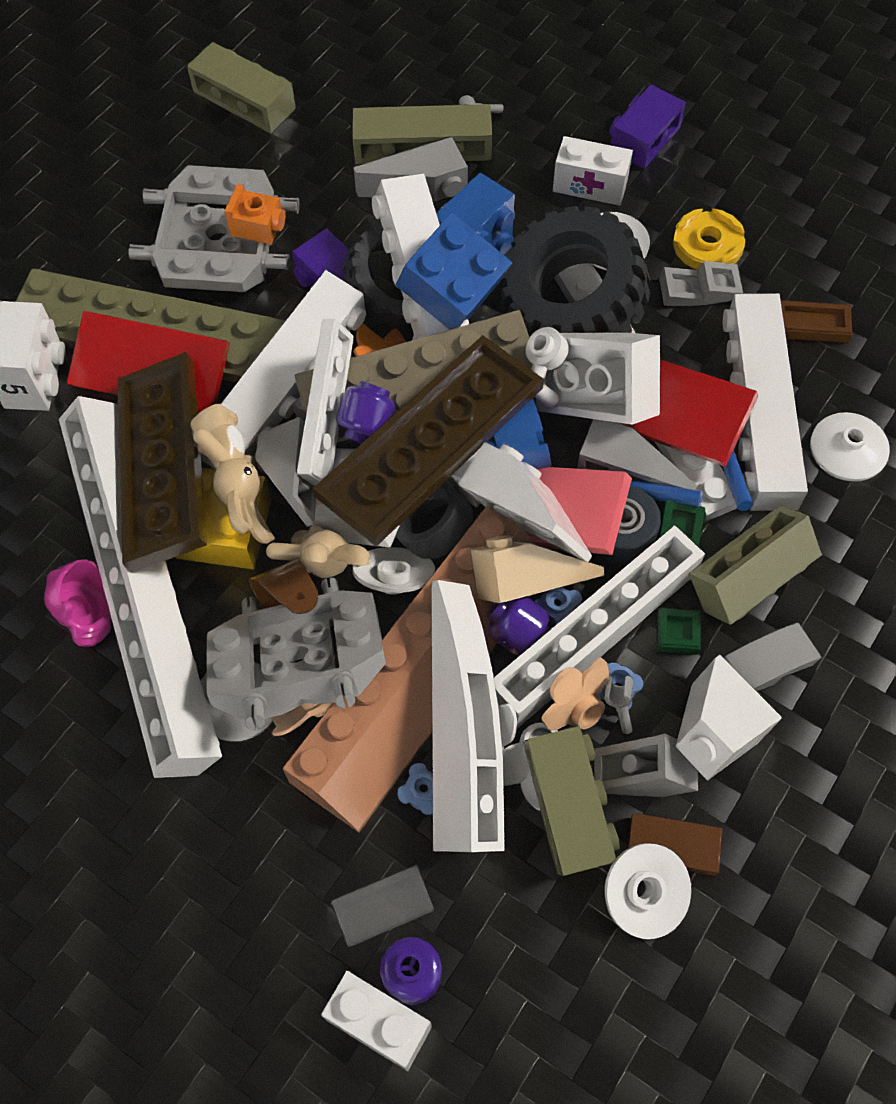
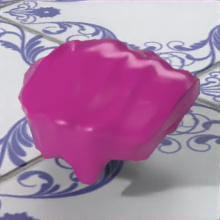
(79, 601)

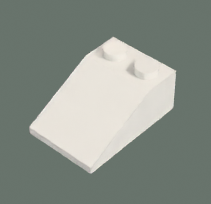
(607, 377)
(516, 492)

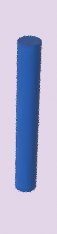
(737, 484)
(676, 494)

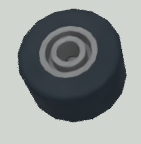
(639, 532)

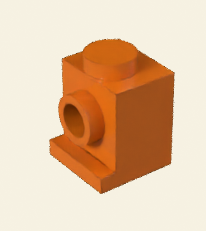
(254, 215)

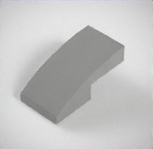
(707, 285)
(774, 656)

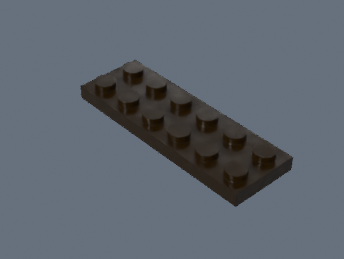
(428, 440)
(159, 464)

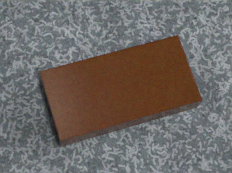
(817, 321)
(693, 843)

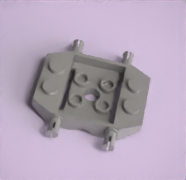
(183, 246)
(293, 637)

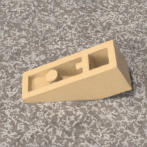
(518, 569)

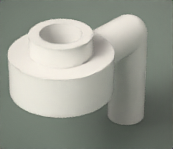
(546, 358)

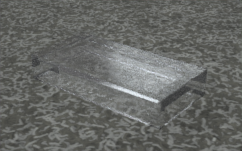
(382, 906)

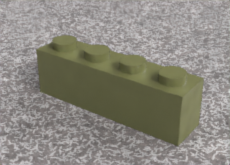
(393, 130)

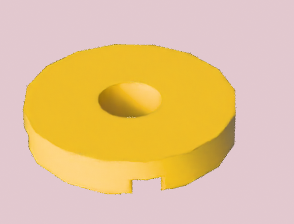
(718, 224)

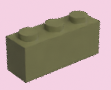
(242, 87)
(755, 564)
(571, 800)

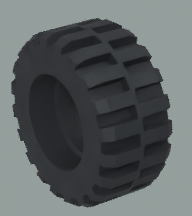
(572, 240)

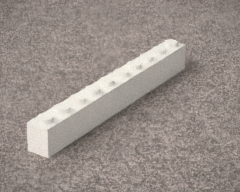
(141, 605)

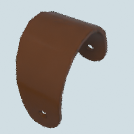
(286, 586)

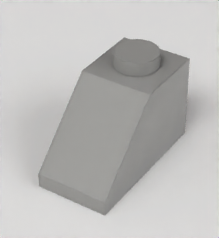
(645, 768)

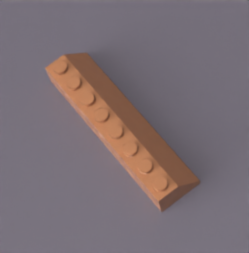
(365, 748)

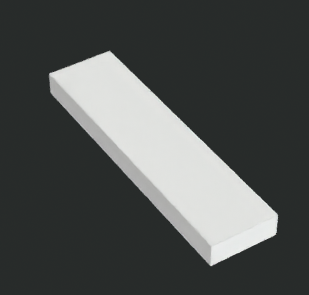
(324, 401)

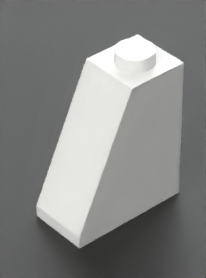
(722, 719)

